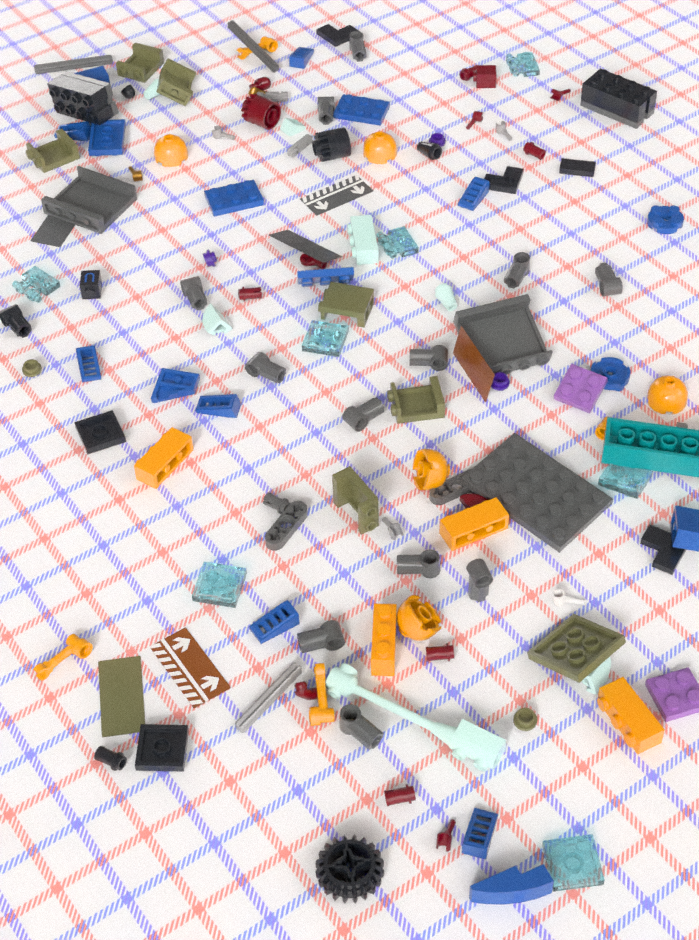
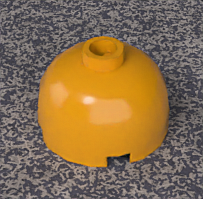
(379, 148)
(170, 150)
(667, 395)
(431, 469)
(417, 619)

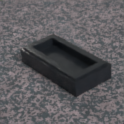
(577, 167)

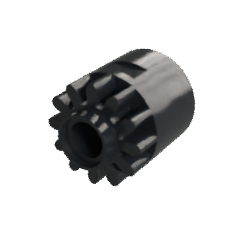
(332, 144)

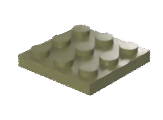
(576, 647)

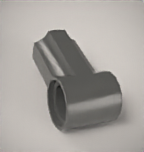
(357, 46)
(326, 109)
(518, 270)
(608, 282)
(193, 290)
(435, 357)
(261, 365)
(360, 416)
(426, 564)
(479, 580)
(327, 636)
(360, 727)

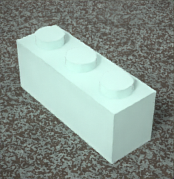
(363, 239)

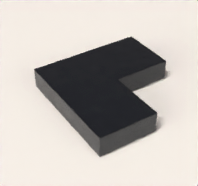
(335, 36)
(508, 182)
(661, 540)

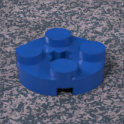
(672, 214)
(620, 373)

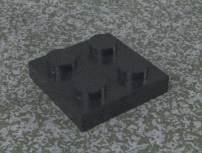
(100, 432)
(161, 747)

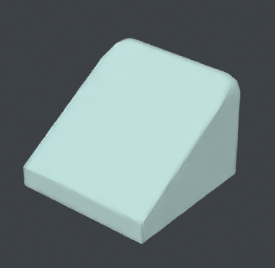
(292, 126)

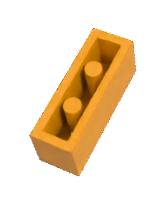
(163, 457)
(473, 523)
(383, 640)
(630, 715)

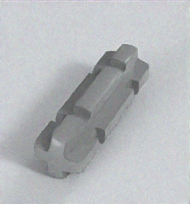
(274, 96)
(299, 145)

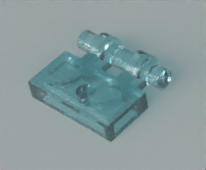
(523, 64)
(398, 242)
(39, 281)

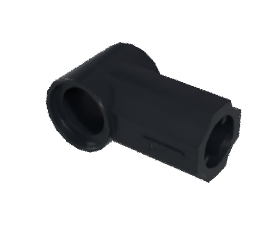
(14, 319)

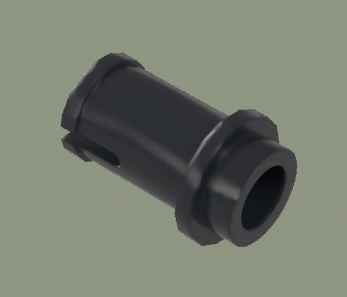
(115, 760)

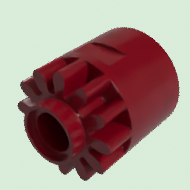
(261, 111)

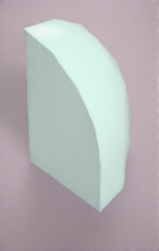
(214, 321)
(598, 677)

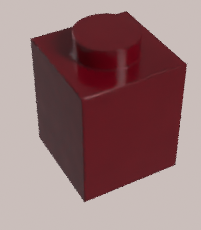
(485, 76)

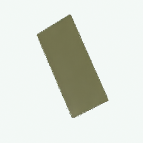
(121, 696)

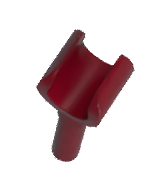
(558, 94)
(477, 116)
(445, 838)

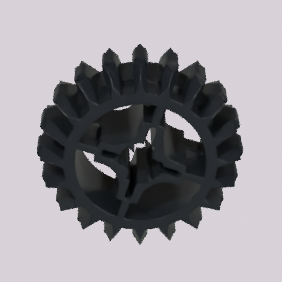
(368, 862)

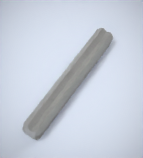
(268, 697)

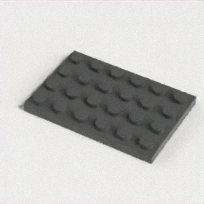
(537, 491)

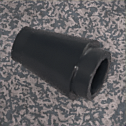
(430, 150)

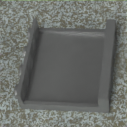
(91, 200)
(505, 334)

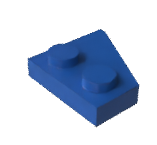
(174, 384)

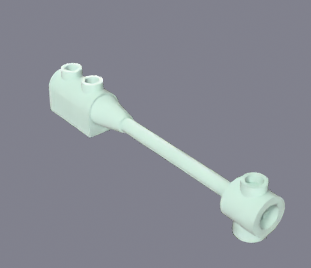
(464, 740)

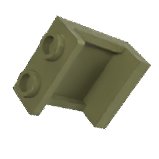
(141, 63)
(176, 82)
(54, 153)
(347, 301)
(417, 402)
(353, 490)

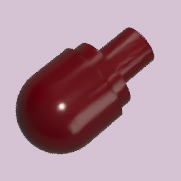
(261, 83)

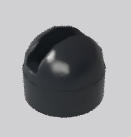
(128, 92)

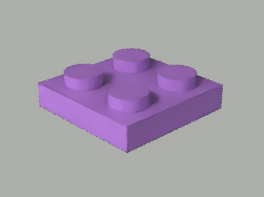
(580, 388)
(675, 694)

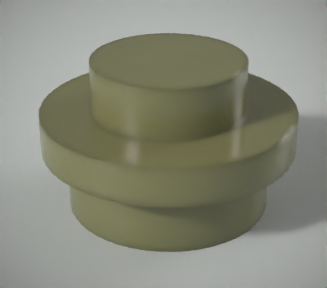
(31, 368)
(525, 719)

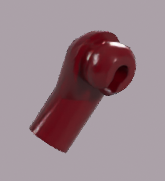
(309, 261)
(303, 692)

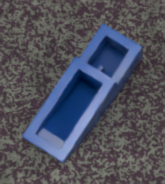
(512, 886)

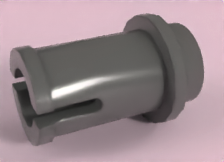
(276, 502)

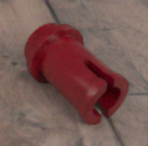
(466, 74)
(530, 148)
(249, 293)
(440, 653)
(400, 795)

